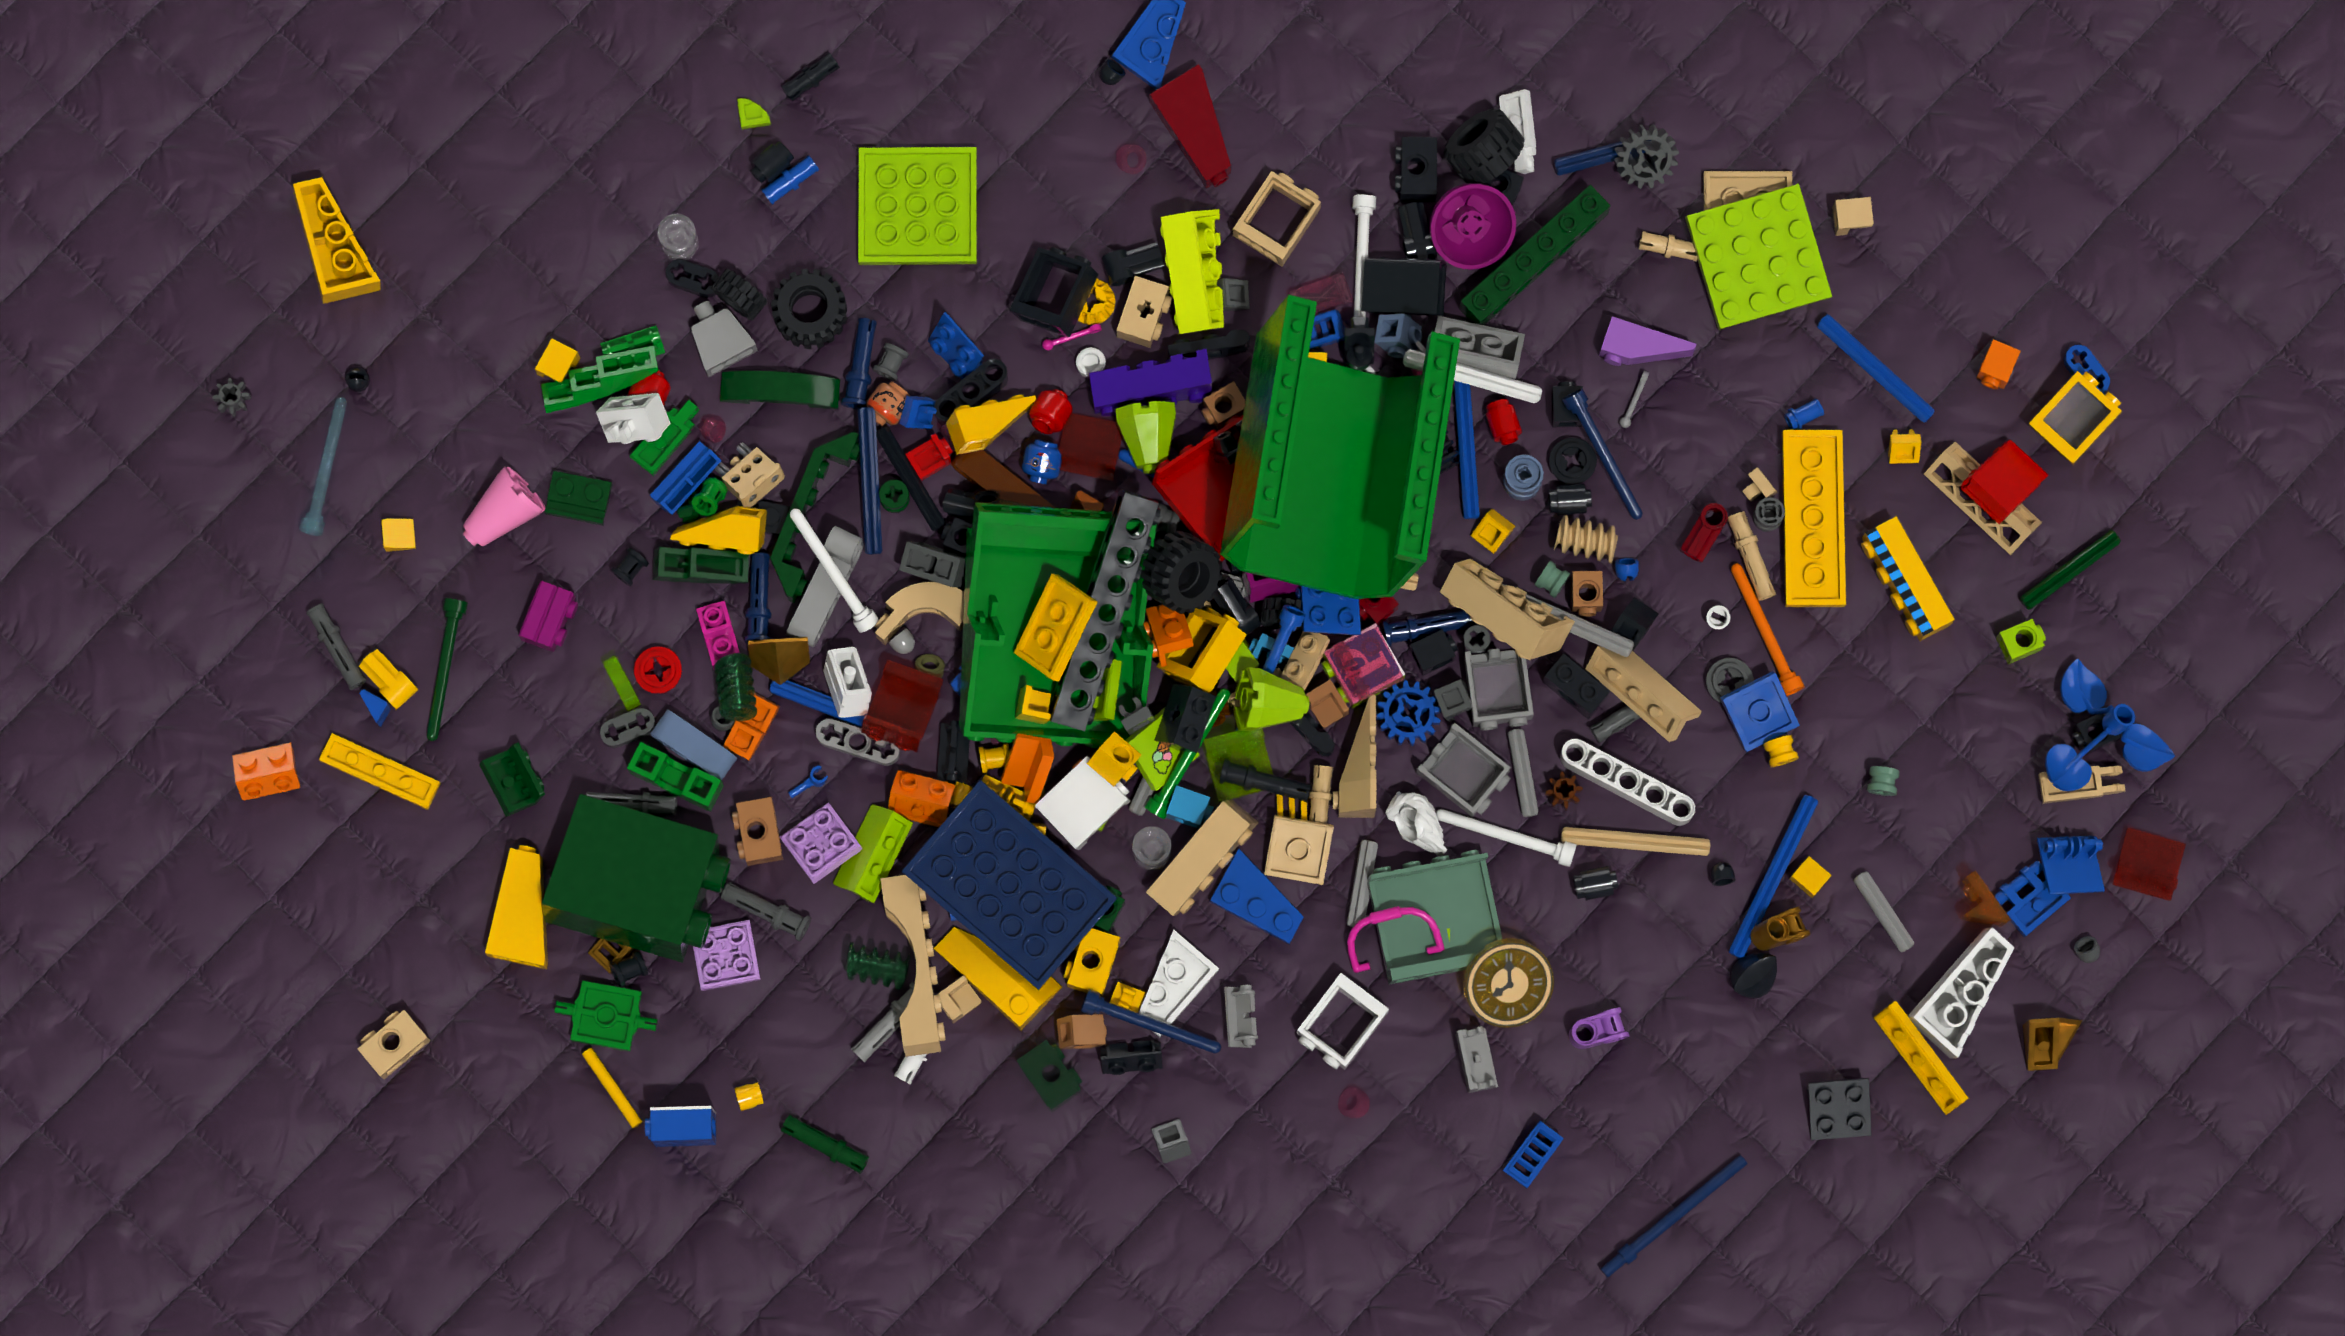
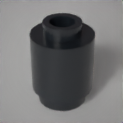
(771, 163)
(1569, 499)
(1595, 883)

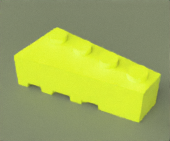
(1194, 269)

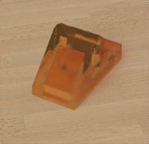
(1988, 908)

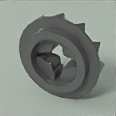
(1716, 675)

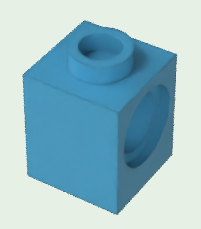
(1189, 807)

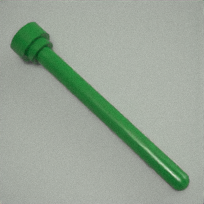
(1160, 802)

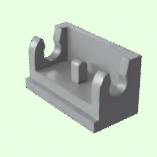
(1476, 1059)

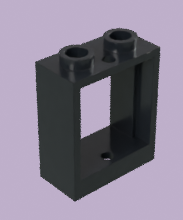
(1033, 284)

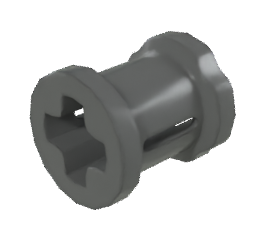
(890, 362)
(1477, 629)

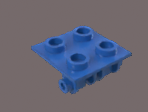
(955, 347)
(1329, 612)
(2071, 864)

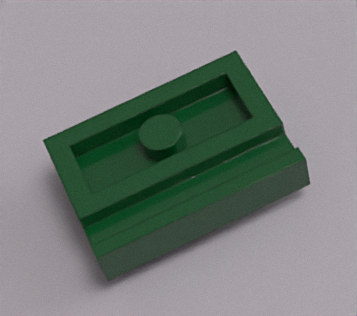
(578, 498)

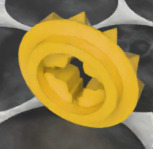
(1099, 312)

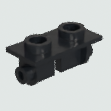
(953, 754)
(1145, 1058)

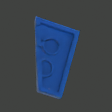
(1150, 41)
(1256, 900)

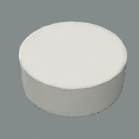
(1090, 361)

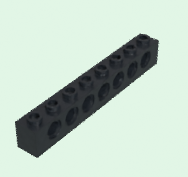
(1127, 506)

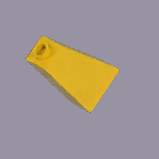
(518, 920)

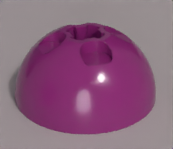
(1481, 235)

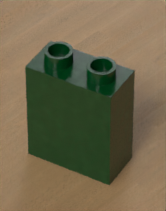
(634, 879)

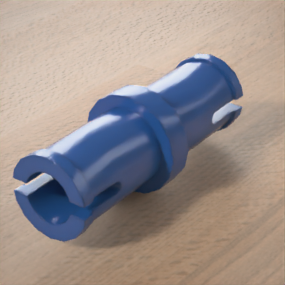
(790, 179)

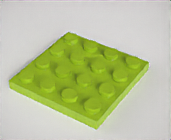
(917, 206)
(1758, 256)

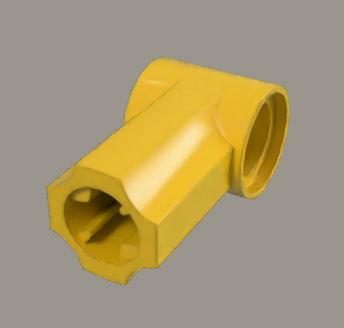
(392, 683)

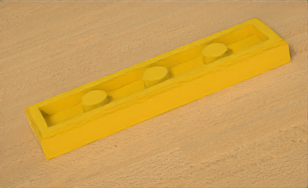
(379, 771)
(1921, 1057)

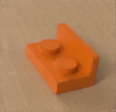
(921, 798)

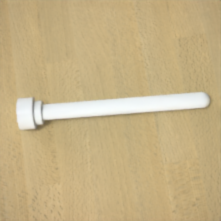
(1364, 209)
(863, 616)
(1562, 852)

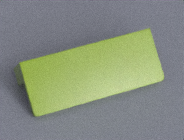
(881, 841)

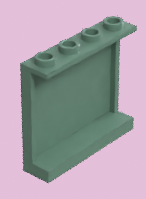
(1454, 895)

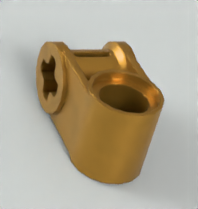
(1779, 930)

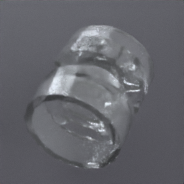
(678, 237)
(1151, 848)

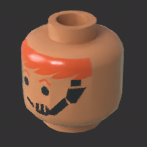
(888, 403)

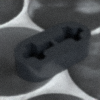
(694, 271)

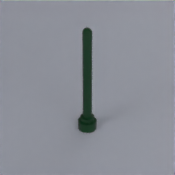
(454, 611)

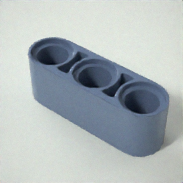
(693, 745)

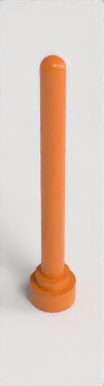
(1789, 681)

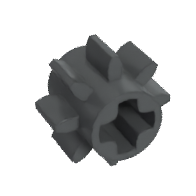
(231, 388)

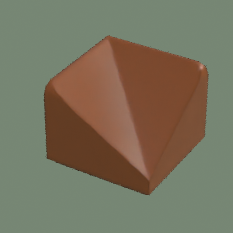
(1085, 502)

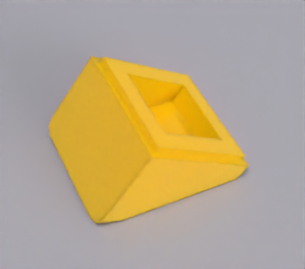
(1492, 530)
(398, 534)
(1810, 877)

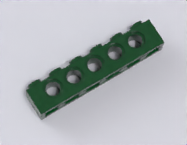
(1535, 256)

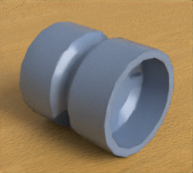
(1523, 477)

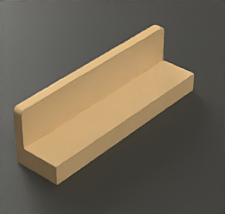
(1643, 691)

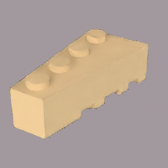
(1505, 610)
(1202, 857)

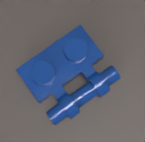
(2036, 906)

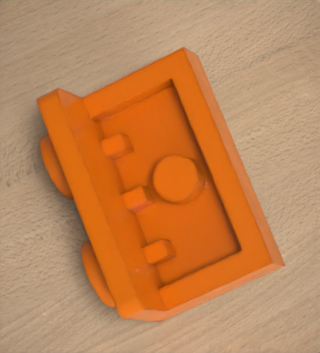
(1167, 630)
(265, 771)

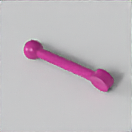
(1048, 344)

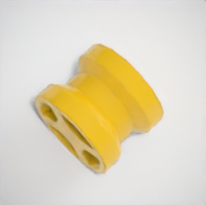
(1781, 751)

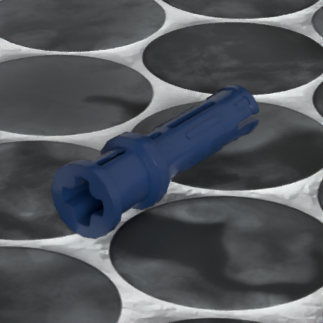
(858, 377)
(758, 613)
(1414, 628)

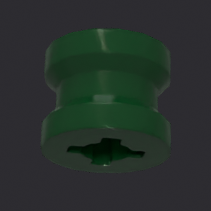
(895, 502)

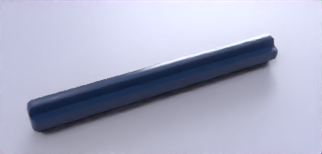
(870, 480)

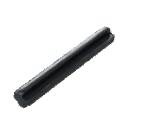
(910, 478)

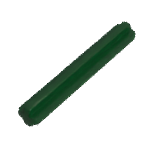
(2070, 570)

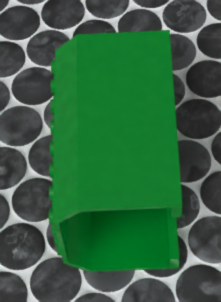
(1336, 464)

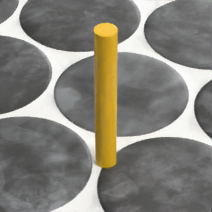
(612, 1088)

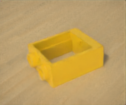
(1215, 655)

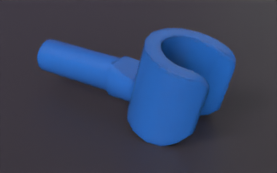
(811, 781)

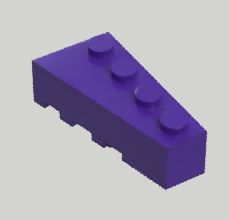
(1172, 381)

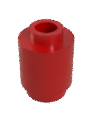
(1503, 421)

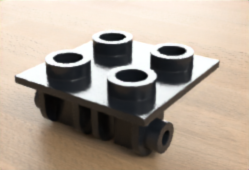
(1839, 1108)

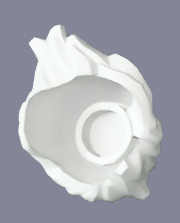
(1417, 821)

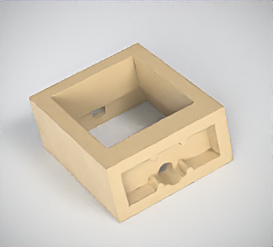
(1261, 242)

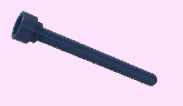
(1577, 404)
(1095, 1004)

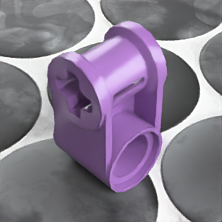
(1604, 1029)

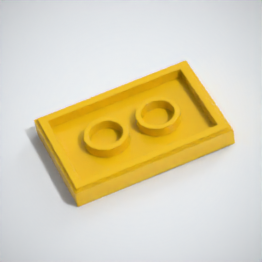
(1055, 627)

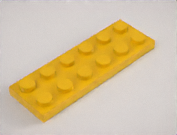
(1813, 518)

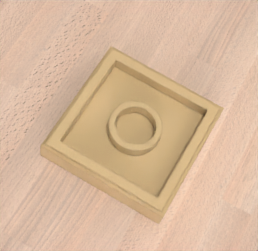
(1298, 849)

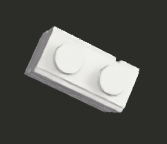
(847, 682)

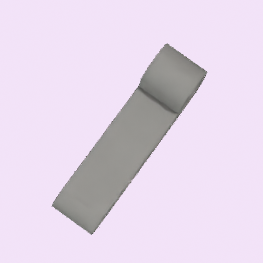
(822, 593)

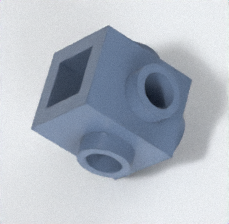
(1397, 334)

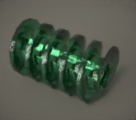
(735, 687)
(877, 966)

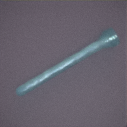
(313, 521)

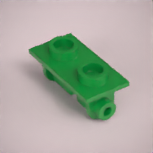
(636, 340)

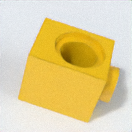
(1115, 759)

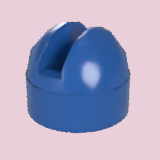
(1626, 567)

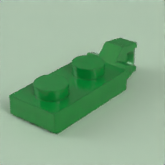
(654, 454)

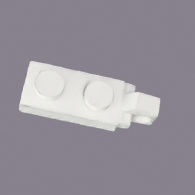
(1519, 111)

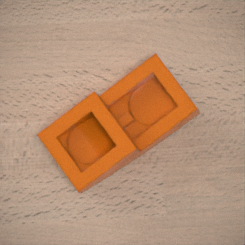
(748, 734)

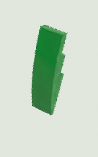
(594, 382)

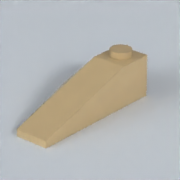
(1358, 782)

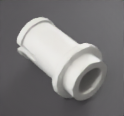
(909, 1067)

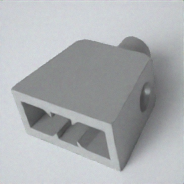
(720, 339)

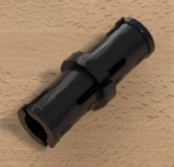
(810, 77)

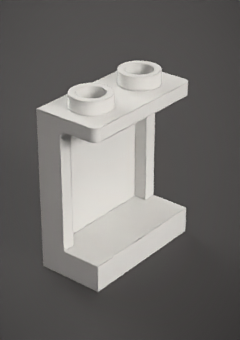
(1082, 803)

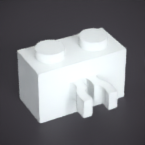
(633, 418)

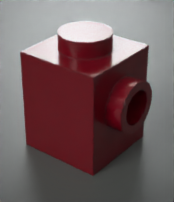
(1377, 609)

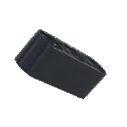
(978, 380)

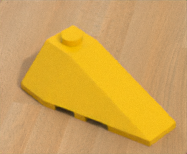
(995, 977)

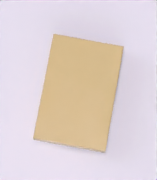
(1732, 186)

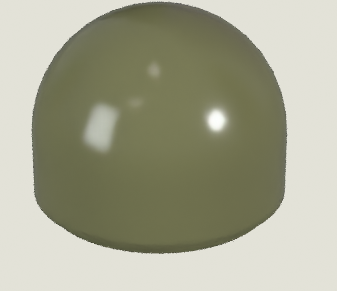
(921, 660)

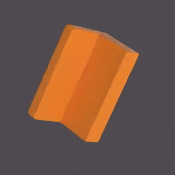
(1029, 765)

